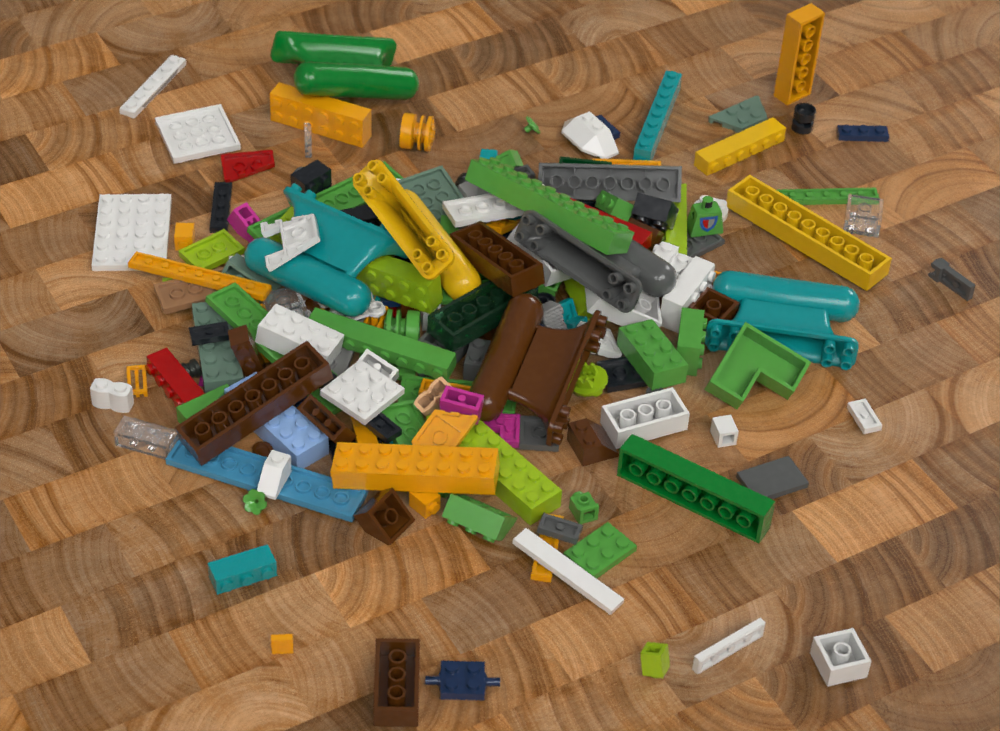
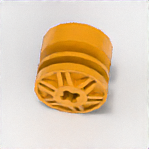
(417, 132)

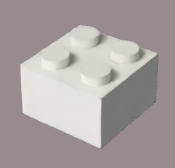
(840, 657)

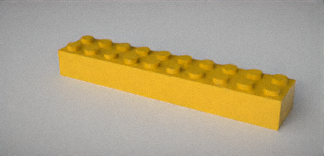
(808, 232)

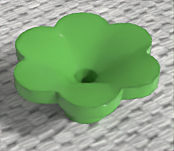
(531, 126)
(254, 501)

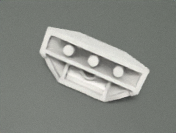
(590, 136)

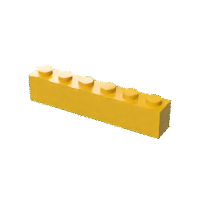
(739, 146)

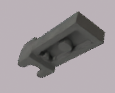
(952, 279)

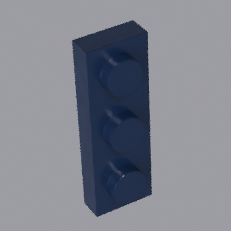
(862, 133)

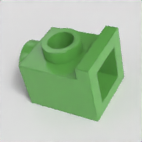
(582, 503)

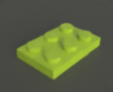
(212, 250)

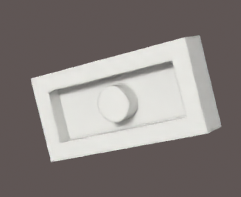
(864, 416)

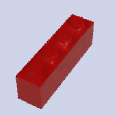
(172, 377)

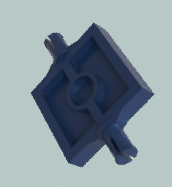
(462, 680)

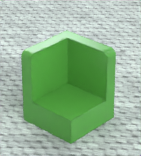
(510, 158)

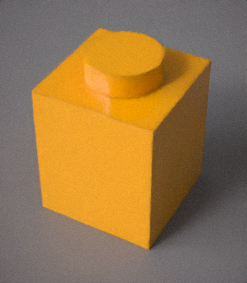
(184, 235)
(425, 503)

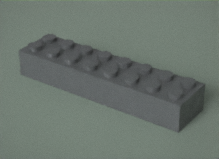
(623, 181)

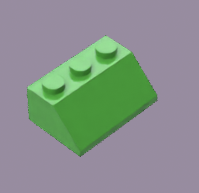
(478, 517)

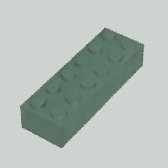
(216, 359)

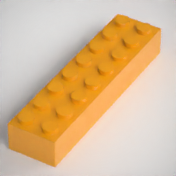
(415, 468)

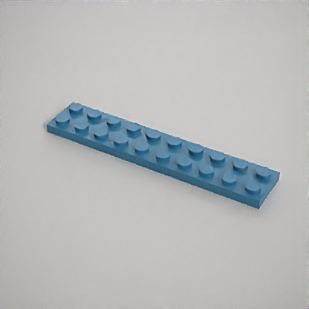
(301, 488)

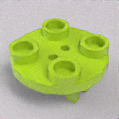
(591, 381)

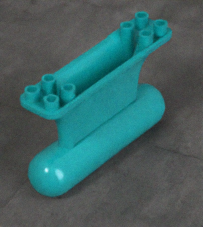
(331, 266)
(789, 312)

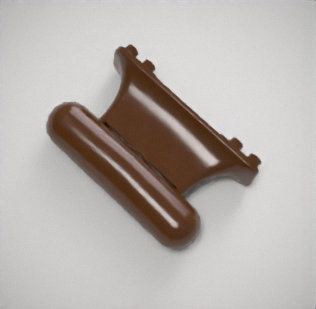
(535, 364)

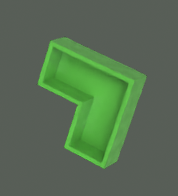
(756, 358)

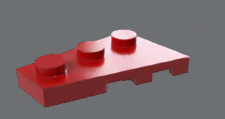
(244, 164)

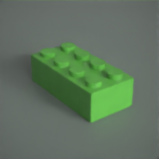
(652, 354)

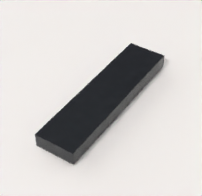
(221, 206)

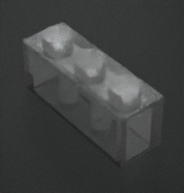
(145, 437)

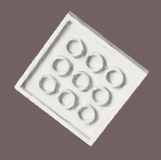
(197, 133)

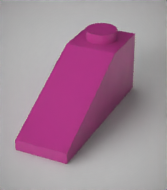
(242, 218)

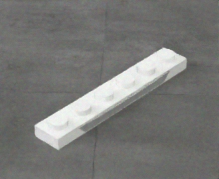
(152, 86)

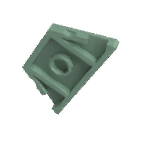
(741, 115)

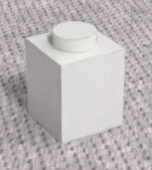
(724, 431)

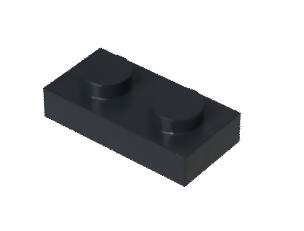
(209, 333)

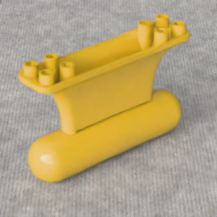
(416, 230)

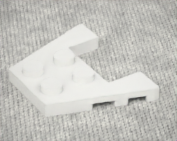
(296, 236)

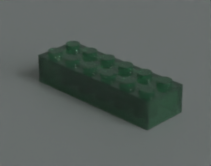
(470, 315)

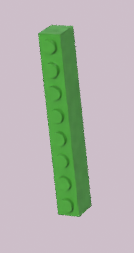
(389, 346)

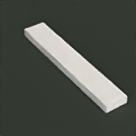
(568, 571)

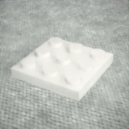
(362, 392)

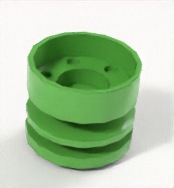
(404, 326)

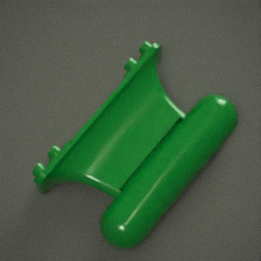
(344, 66)

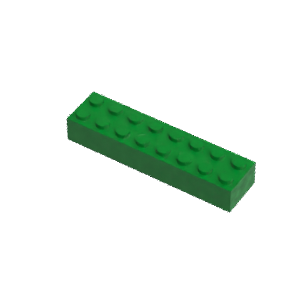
(695, 488)

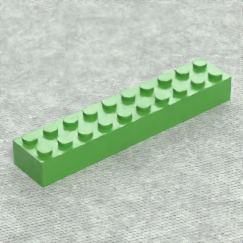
(570, 215)

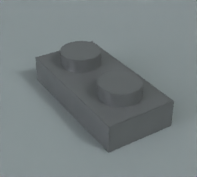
(559, 528)

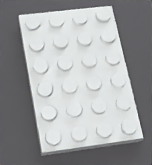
(130, 225)

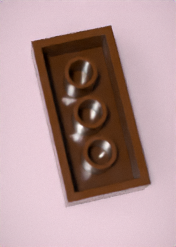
(396, 682)

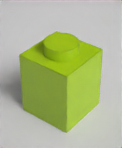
(655, 660)

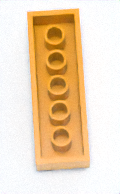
(799, 53)
(325, 114)

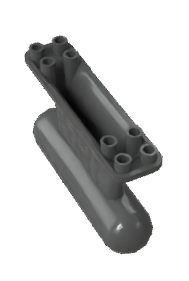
(611, 277)

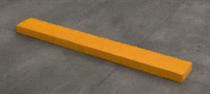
(196, 275)

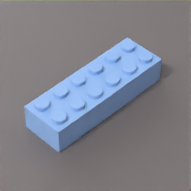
(292, 435)

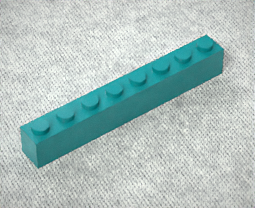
(658, 116)

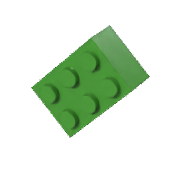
(690, 338)

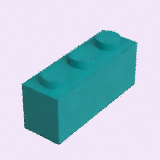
(242, 569)

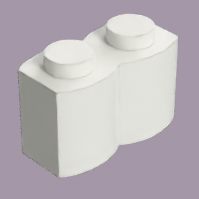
(112, 395)

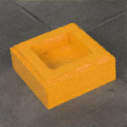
(282, 643)

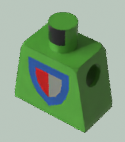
(705, 218)

